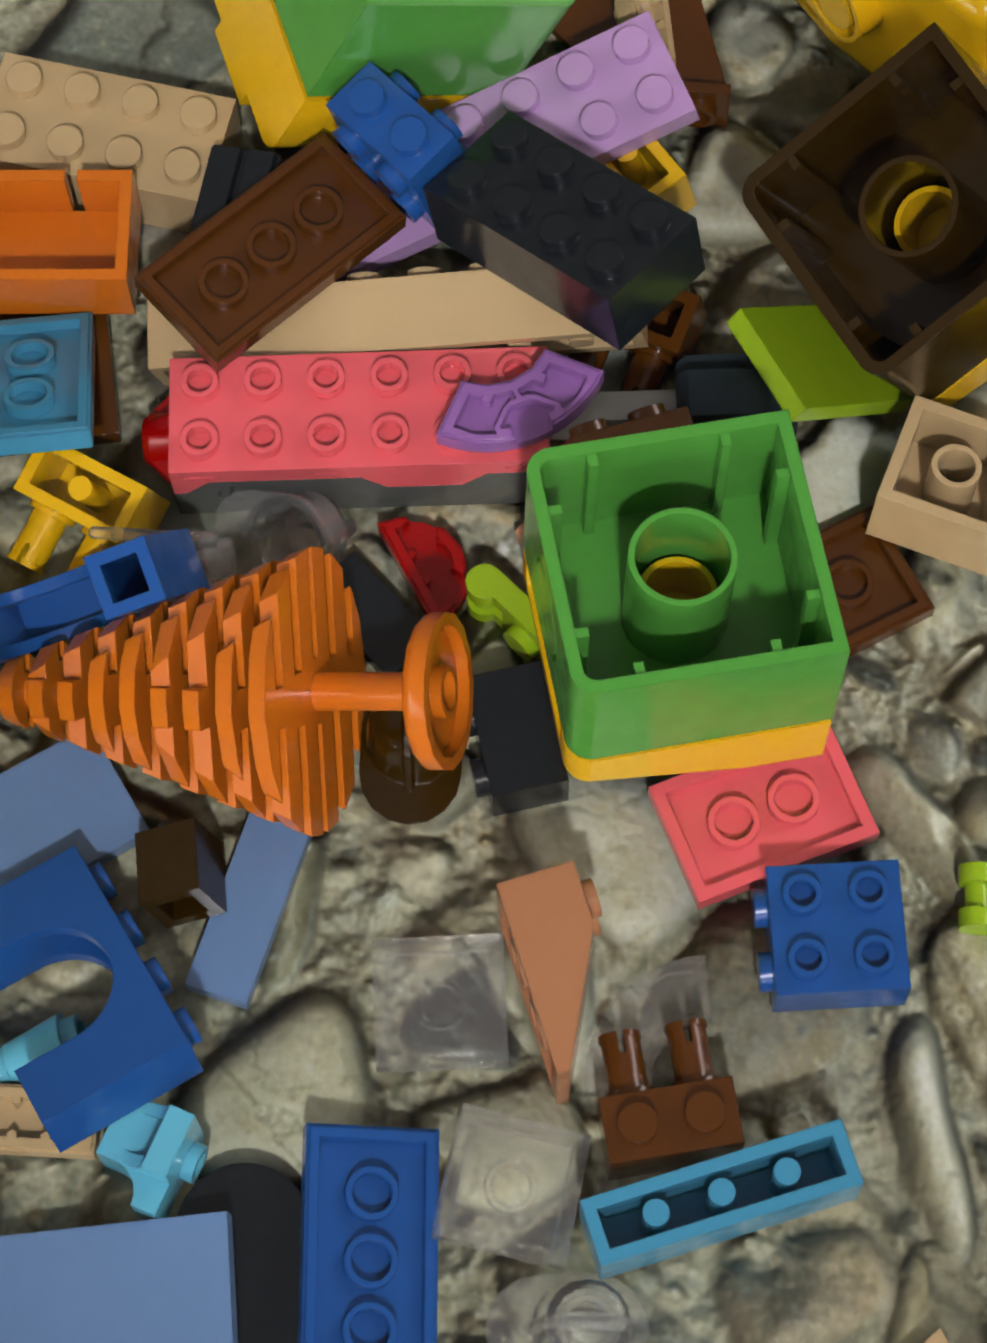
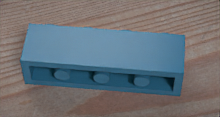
(720, 1199)

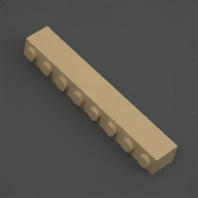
(403, 314)

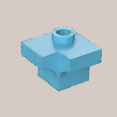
(158, 1152)

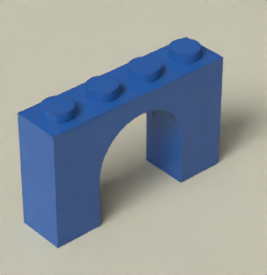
(103, 590)
(136, 1042)

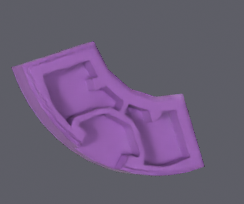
(522, 409)

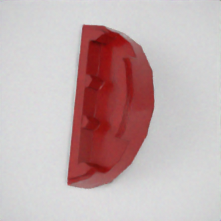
(428, 562)

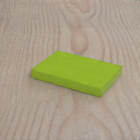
(810, 365)

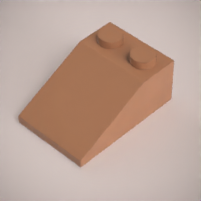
(549, 939)

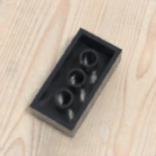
(565, 229)

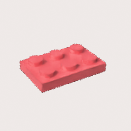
(755, 817)

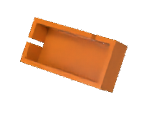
(66, 257)

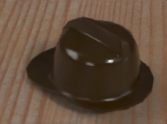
(393, 776)

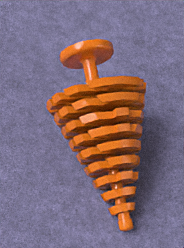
(249, 691)

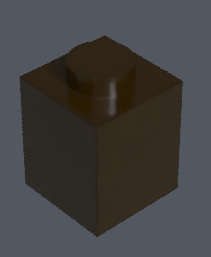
(180, 872)

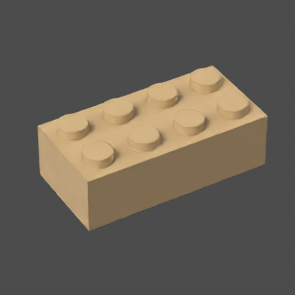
(107, 121)
(937, 487)

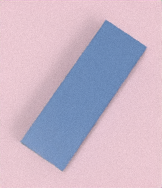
(256, 897)

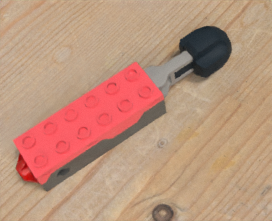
(371, 419)

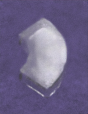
(648, 1004)

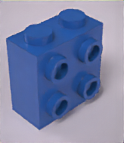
(394, 136)
(832, 936)

